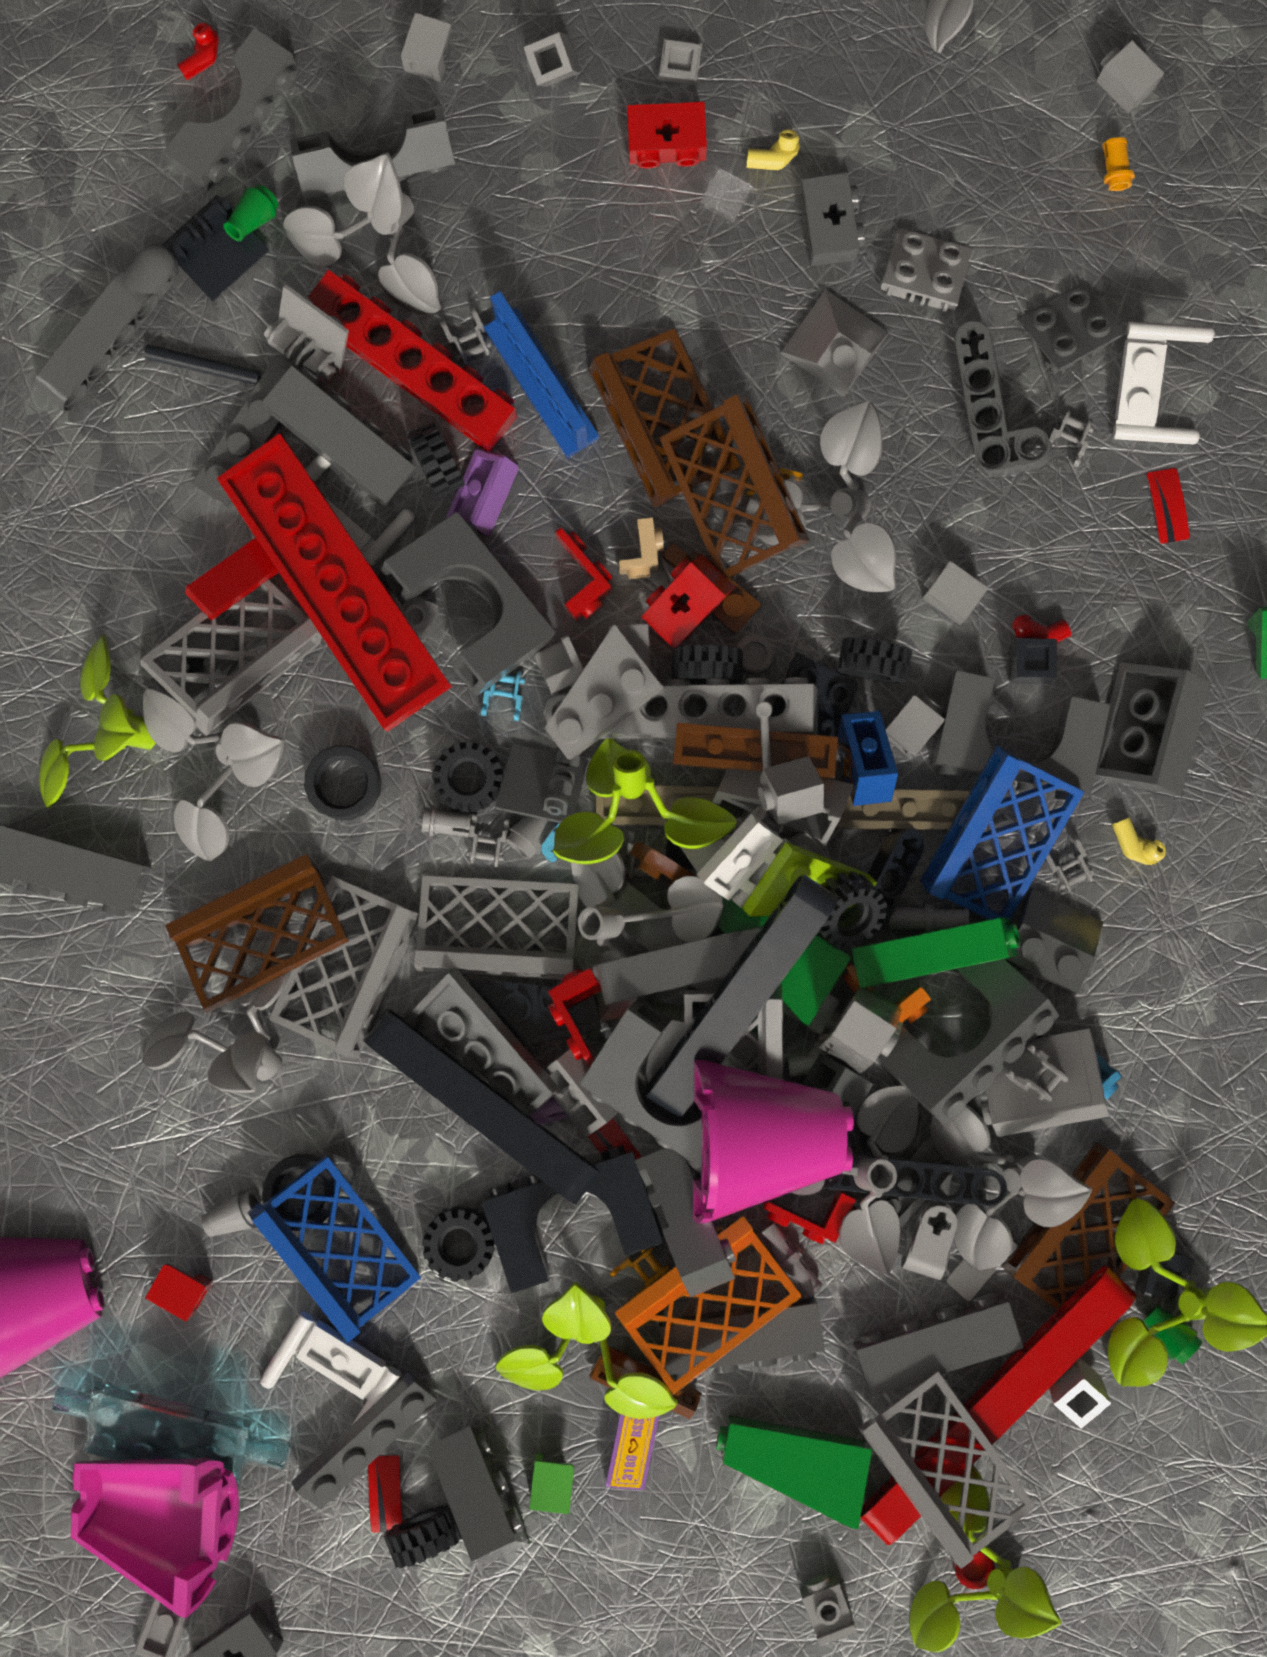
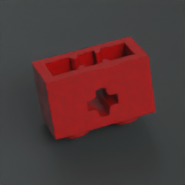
(686, 127)
(706, 590)

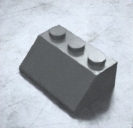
(1152, 727)

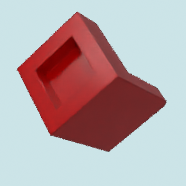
(178, 1291)

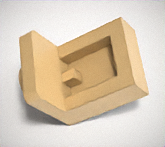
(650, 543)

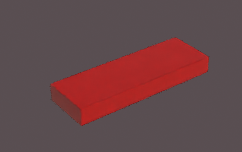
(231, 579)

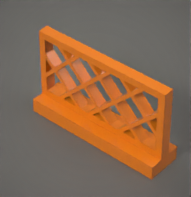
(670, 1288)

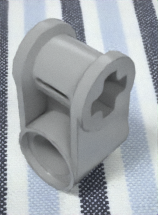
(929, 1246)

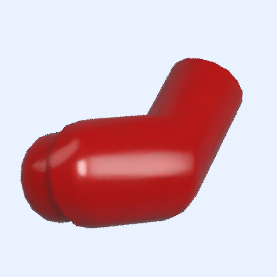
(204, 51)
(1028, 628)

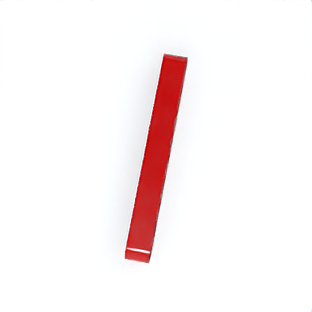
(1009, 1393)

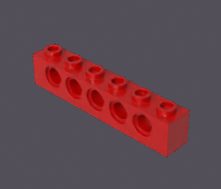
(483, 428)

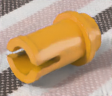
(1119, 175)

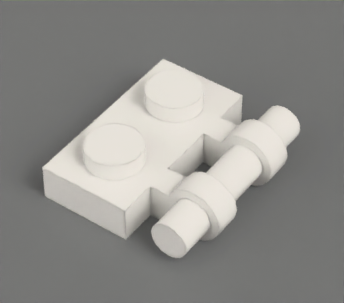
(742, 860)

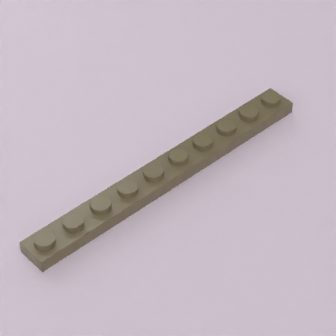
(907, 810)

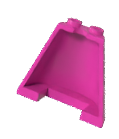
(763, 1138)
(43, 1296)
(158, 1523)

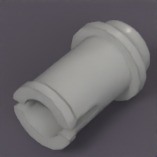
(446, 822)

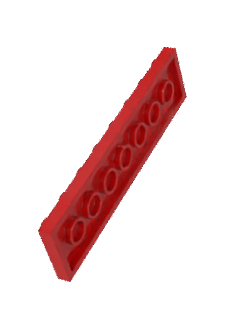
(334, 583)

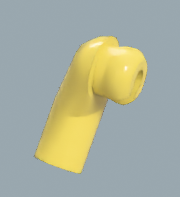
(778, 155)
(1136, 847)

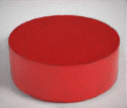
(976, 1572)

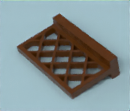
(631, 421)
(763, 471)
(742, 748)
(236, 909)
(1041, 1241)

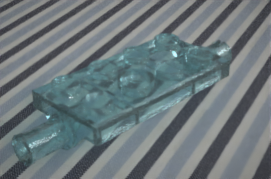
(145, 1426)

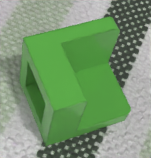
(551, 1486)

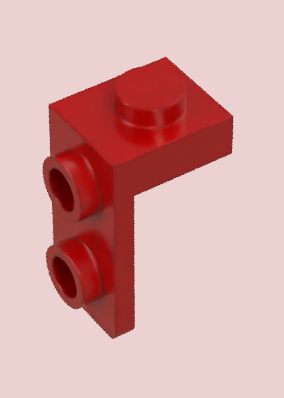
(588, 600)
(575, 988)
(830, 1226)

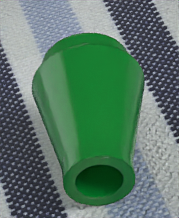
(252, 211)
(1179, 1339)

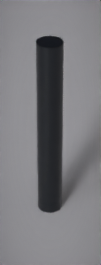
(202, 364)

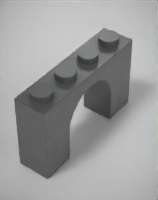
(457, 553)
(965, 748)
(621, 1082)
(949, 1083)

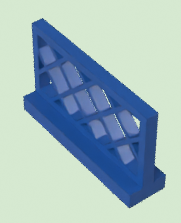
(539, 378)
(973, 820)
(306, 1268)

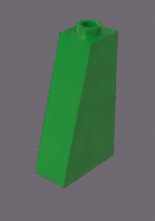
(936, 952)
(809, 978)
(804, 1464)

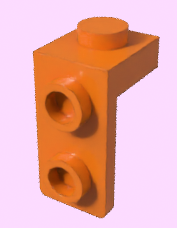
(911, 1004)

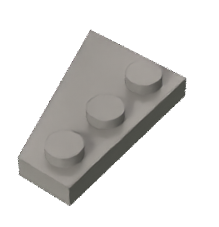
(603, 695)

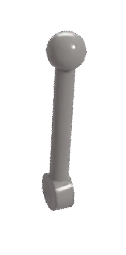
(763, 711)

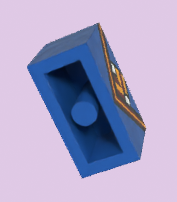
(866, 758)

